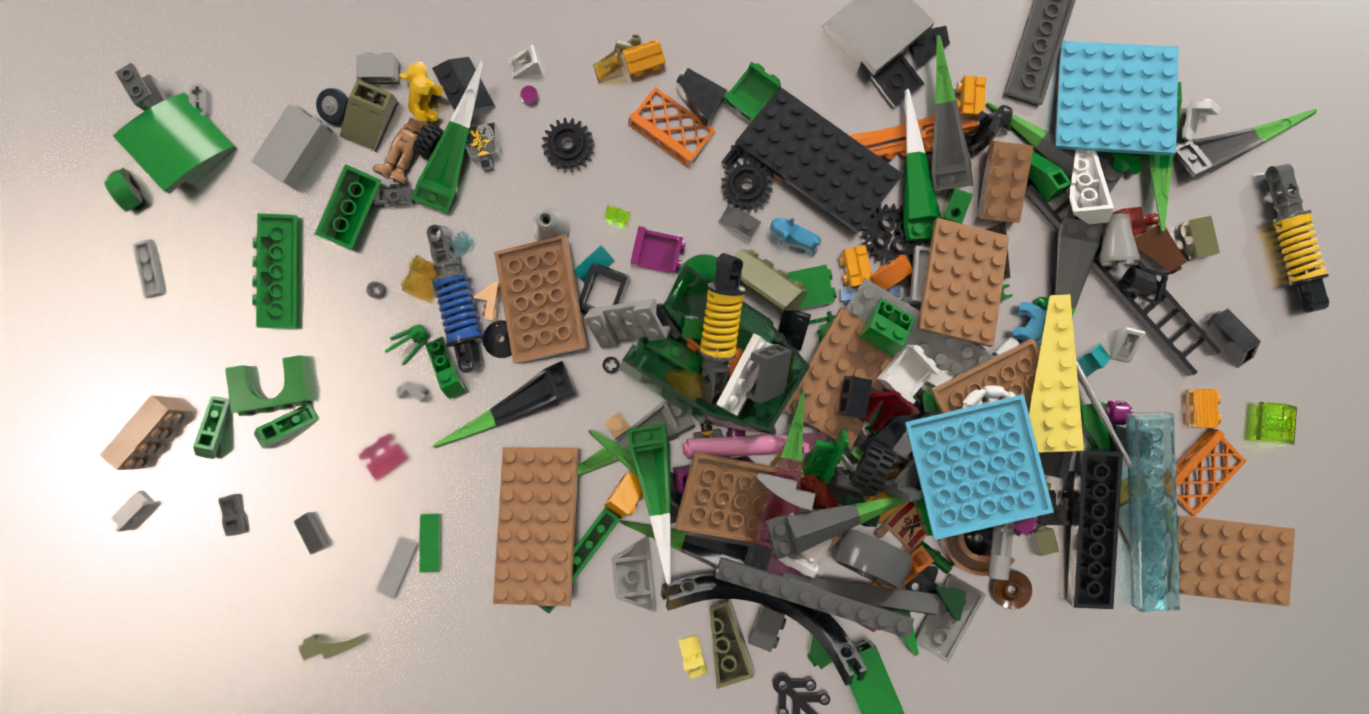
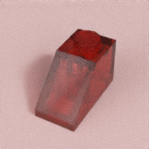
(823, 496)

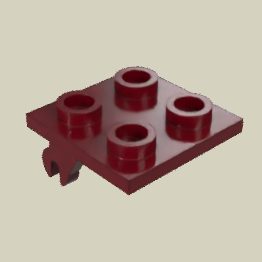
(891, 405)

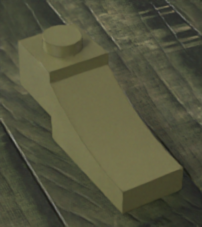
(329, 648)

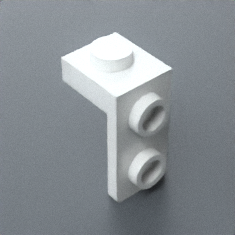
(1195, 109)

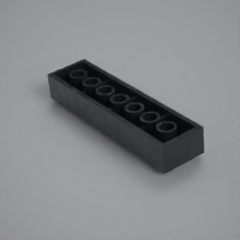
(1094, 528)

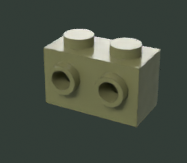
(1200, 238)

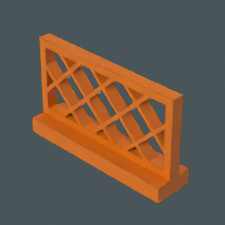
(659, 136)
(1194, 458)

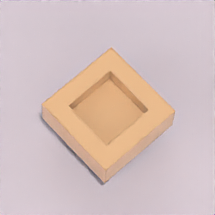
(617, 425)

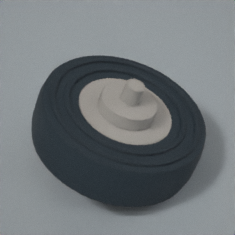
(332, 105)

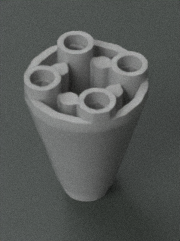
(557, 226)
(1119, 243)

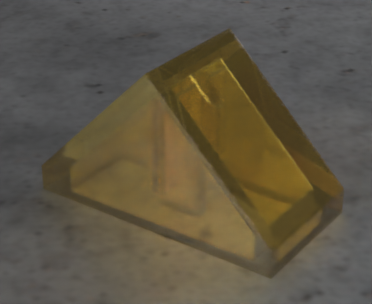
(610, 66)

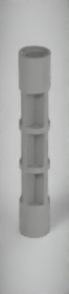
(1001, 551)

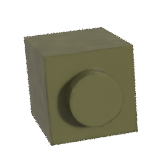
(1044, 541)

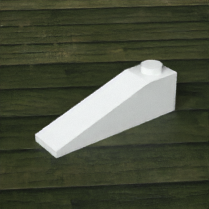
(1089, 190)

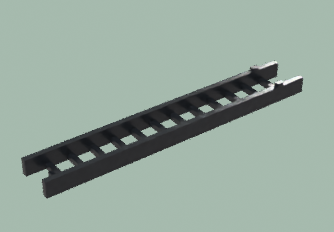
(1128, 300)

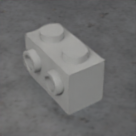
(377, 67)

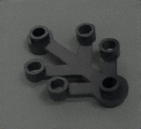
(798, 700)

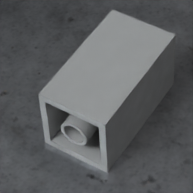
(292, 145)

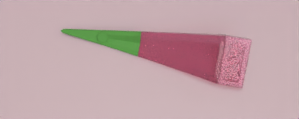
(789, 468)

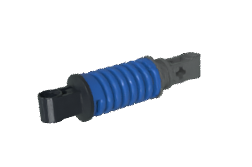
(453, 301)

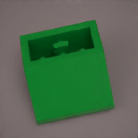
(887, 327)

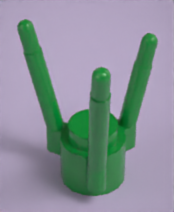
(416, 333)

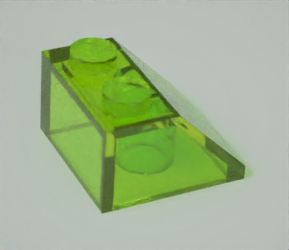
(1276, 423)

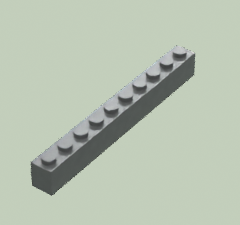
(814, 597)

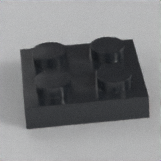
(896, 78)

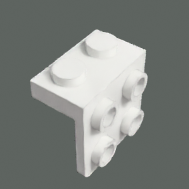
(809, 560)

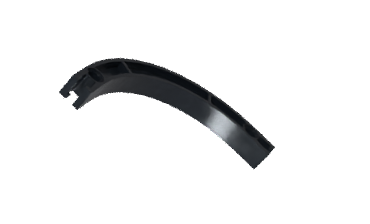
(818, 623)

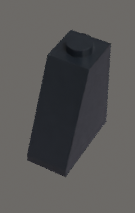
(700, 94)
(1234, 337)

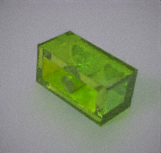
(617, 215)

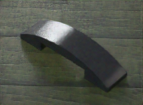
(893, 429)

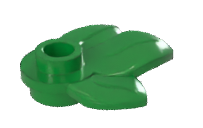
(1127, 161)

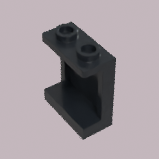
(1056, 464)

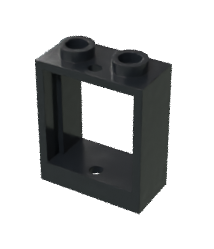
(606, 272)

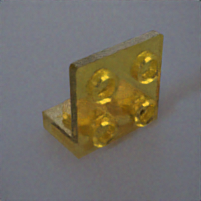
(419, 279)

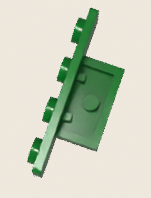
(825, 457)

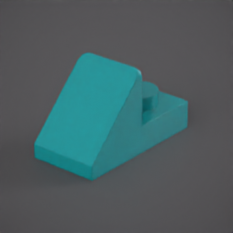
(1094, 359)

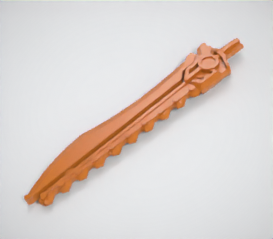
(899, 132)

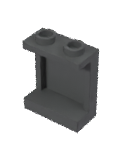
(141, 90)
(772, 372)

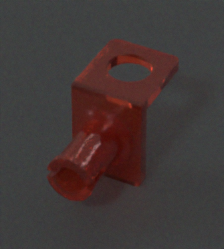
(1139, 220)

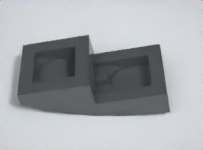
(232, 515)

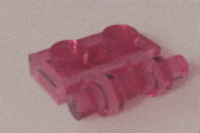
(387, 461)

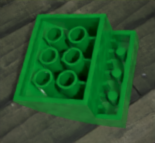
(174, 142)

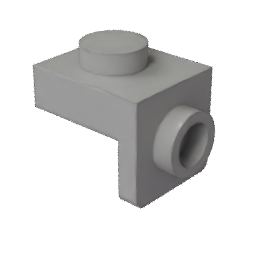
(415, 390)

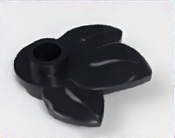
(925, 580)

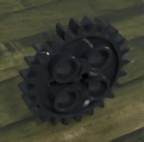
(876, 228)

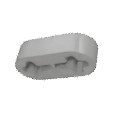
(203, 98)

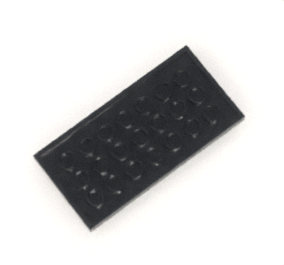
(818, 159)

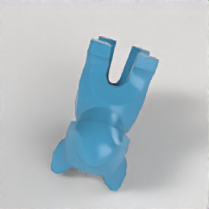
(795, 235)
(1034, 327)

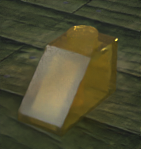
(686, 382)

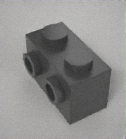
(767, 628)

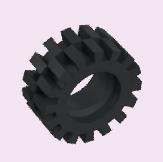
(427, 140)

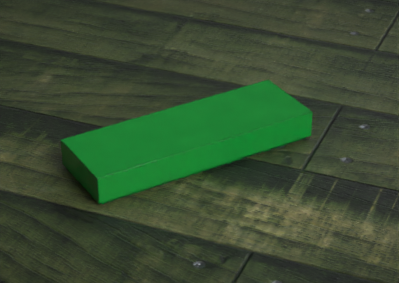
(429, 543)

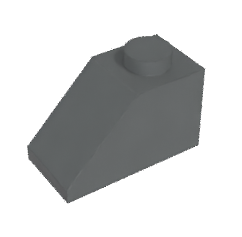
(740, 222)

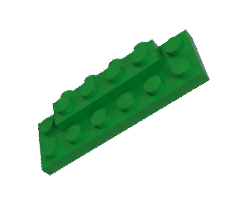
(275, 271)

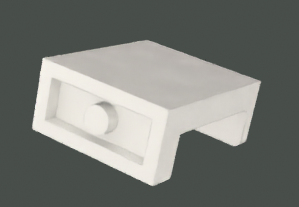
(908, 371)

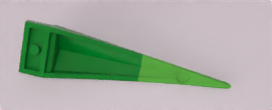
(1161, 174)

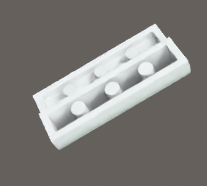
(742, 379)

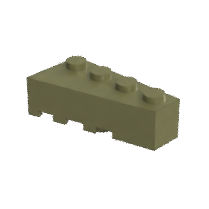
(729, 647)

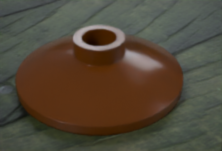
(1021, 594)

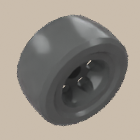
(873, 558)

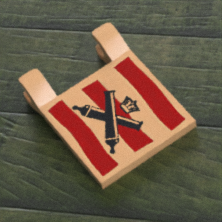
(905, 526)

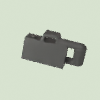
(394, 197)

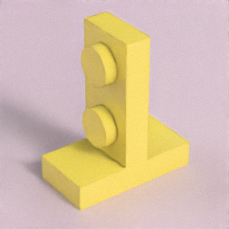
(693, 657)

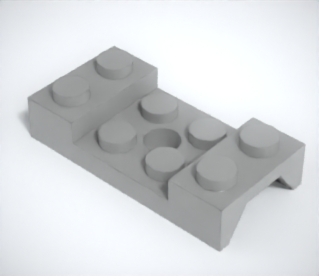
(610, 326)

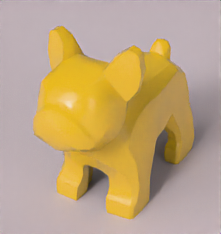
(420, 92)

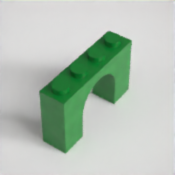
(295, 391)

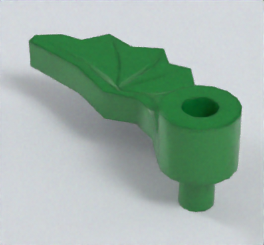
(829, 319)

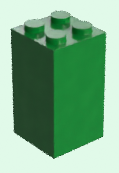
(875, 692)

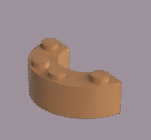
(958, 554)

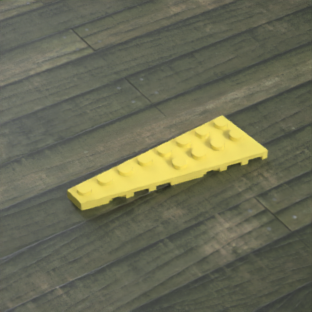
(1055, 391)

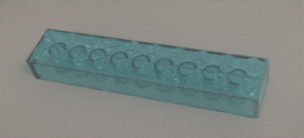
(1153, 511)

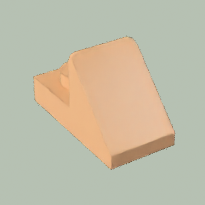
(491, 296)

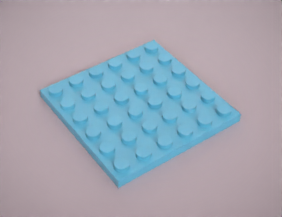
(1117, 98)
(979, 467)

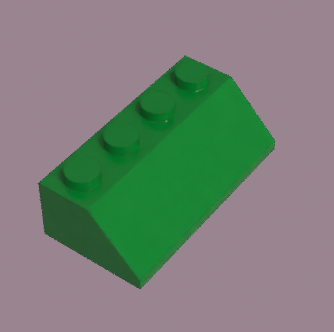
(347, 207)

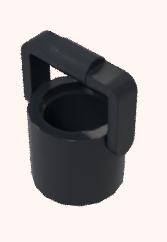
(1144, 283)

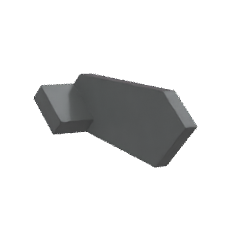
(905, 484)

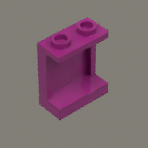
(657, 251)

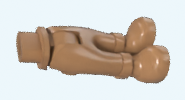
(401, 143)

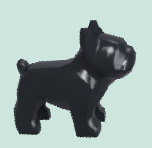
(989, 127)

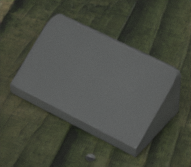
(310, 533)

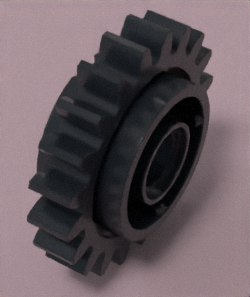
(563, 133)
(742, 174)

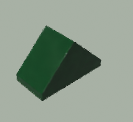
(952, 599)

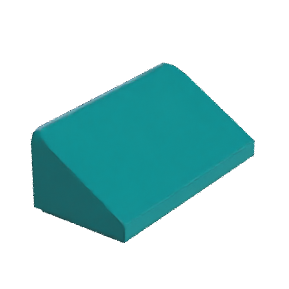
(599, 256)

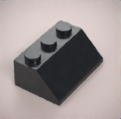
(455, 77)

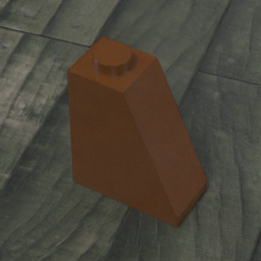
(1159, 250)

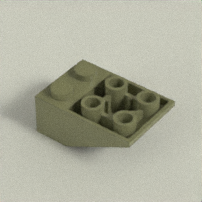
(367, 114)

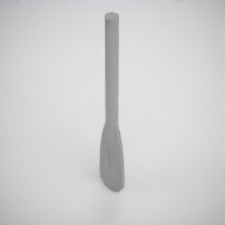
(1101, 412)

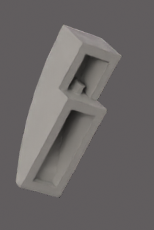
(787, 490)

